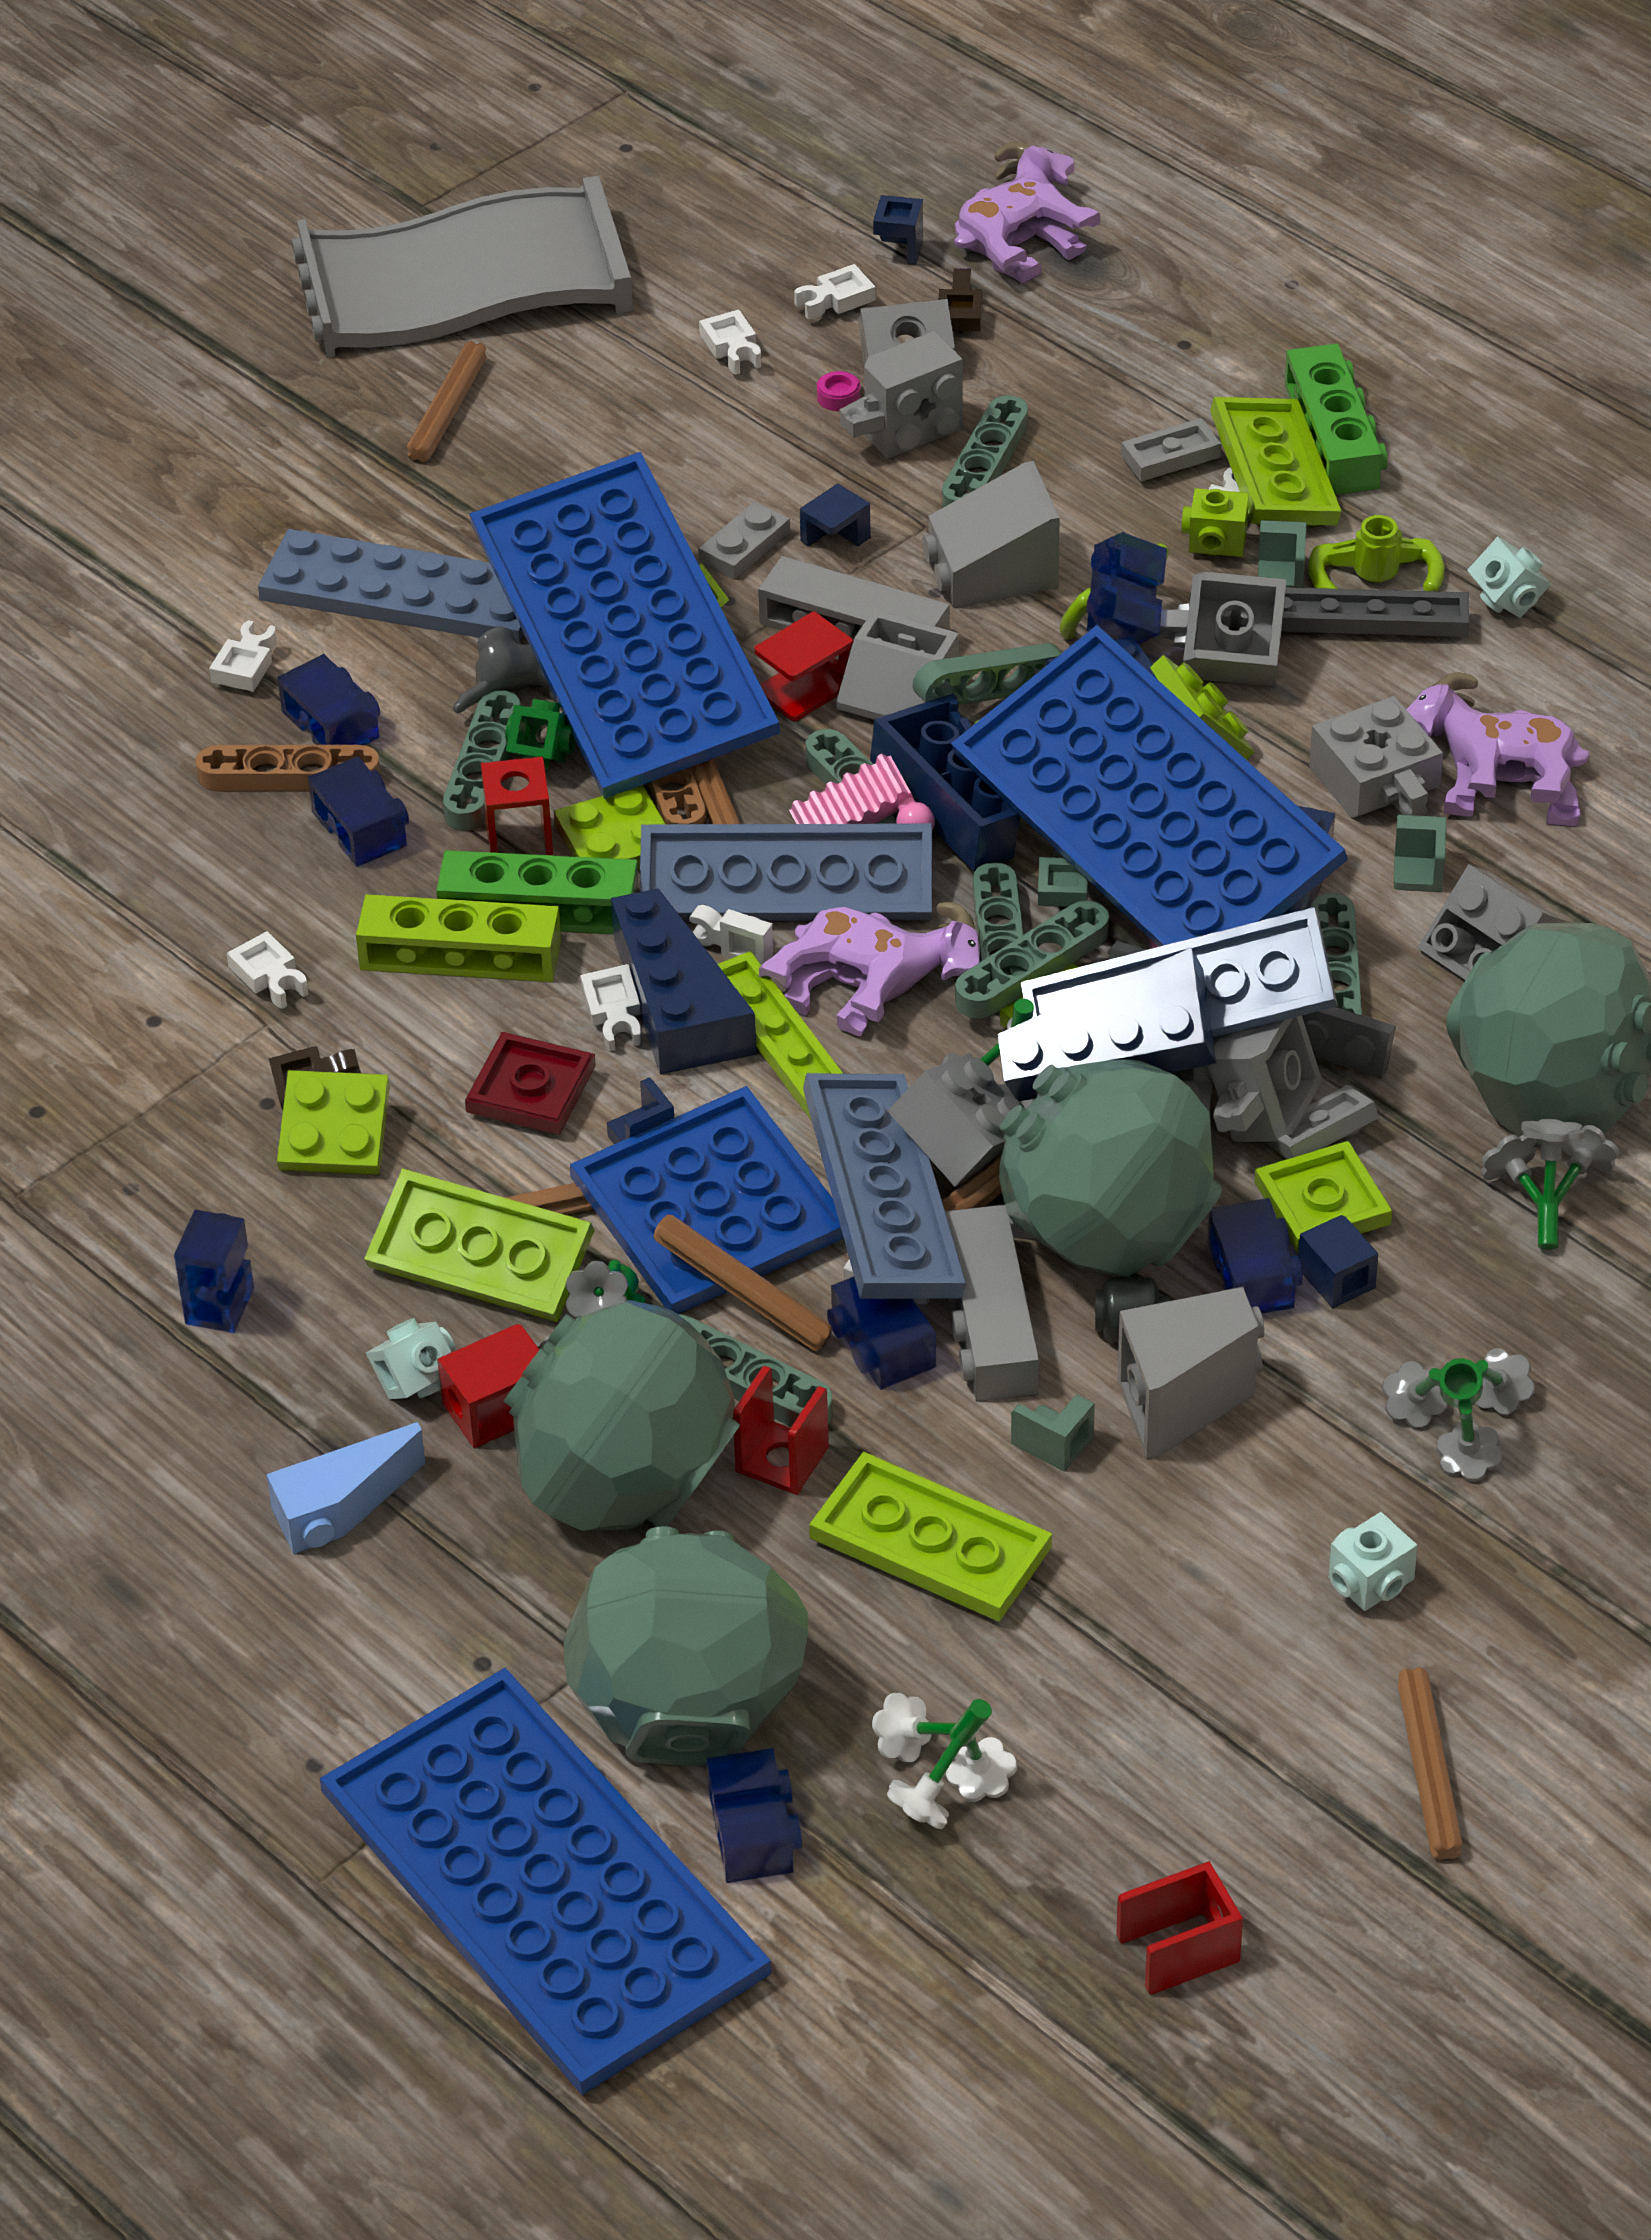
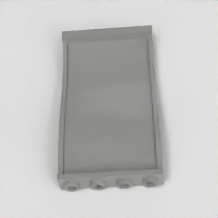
(462, 266)

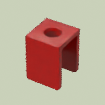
(806, 665)
(532, 795)
(480, 1378)
(760, 1434)
(1172, 1902)

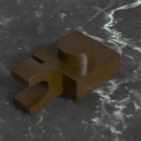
(963, 302)
(310, 1060)

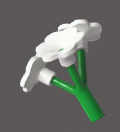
(978, 1767)

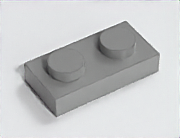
(1171, 449)
(744, 540)
(1326, 1121)

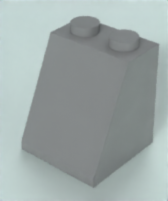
(996, 540)
(1187, 1364)

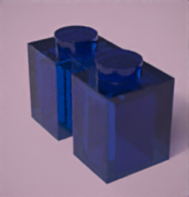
(1126, 587)
(328, 704)
(358, 810)
(1254, 1254)
(213, 1272)
(884, 1335)
(751, 1815)

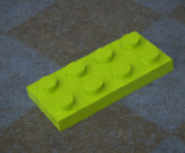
(1275, 460)
(479, 1244)
(931, 1536)

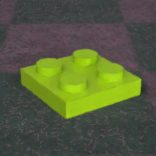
(1204, 701)
(607, 825)
(333, 1122)
(1322, 1187)

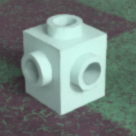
(1517, 582)
(409, 1358)
(1372, 1561)

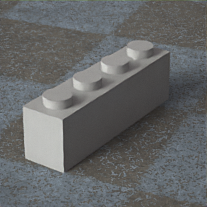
(843, 600)
(994, 1310)

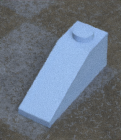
(337, 1490)

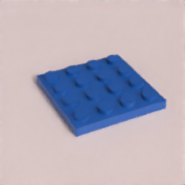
(722, 1175)

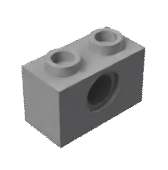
(883, 324)

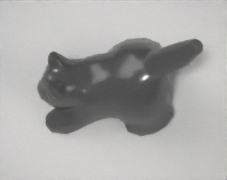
(502, 666)

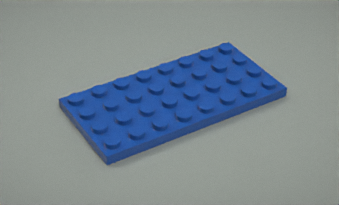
(624, 625)
(1146, 797)
(545, 1879)

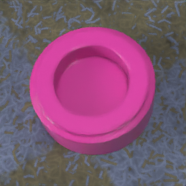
(838, 390)

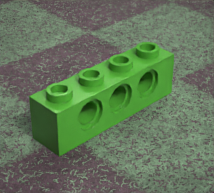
(1336, 417)
(575, 884)

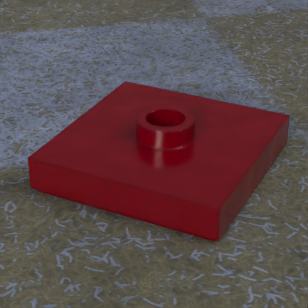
(530, 1083)

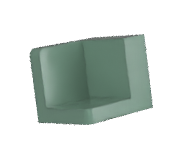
(1282, 551)
(1419, 853)
(1060, 883)
(1054, 1435)

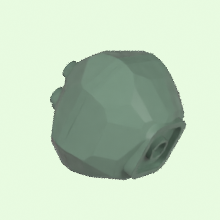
(1556, 1026)
(1109, 1165)
(620, 1417)
(684, 1646)

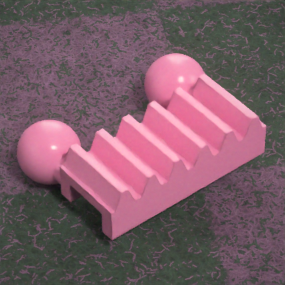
(864, 799)

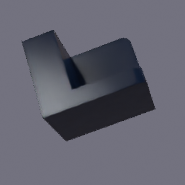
(900, 222)
(836, 512)
(654, 1111)
(1338, 1261)

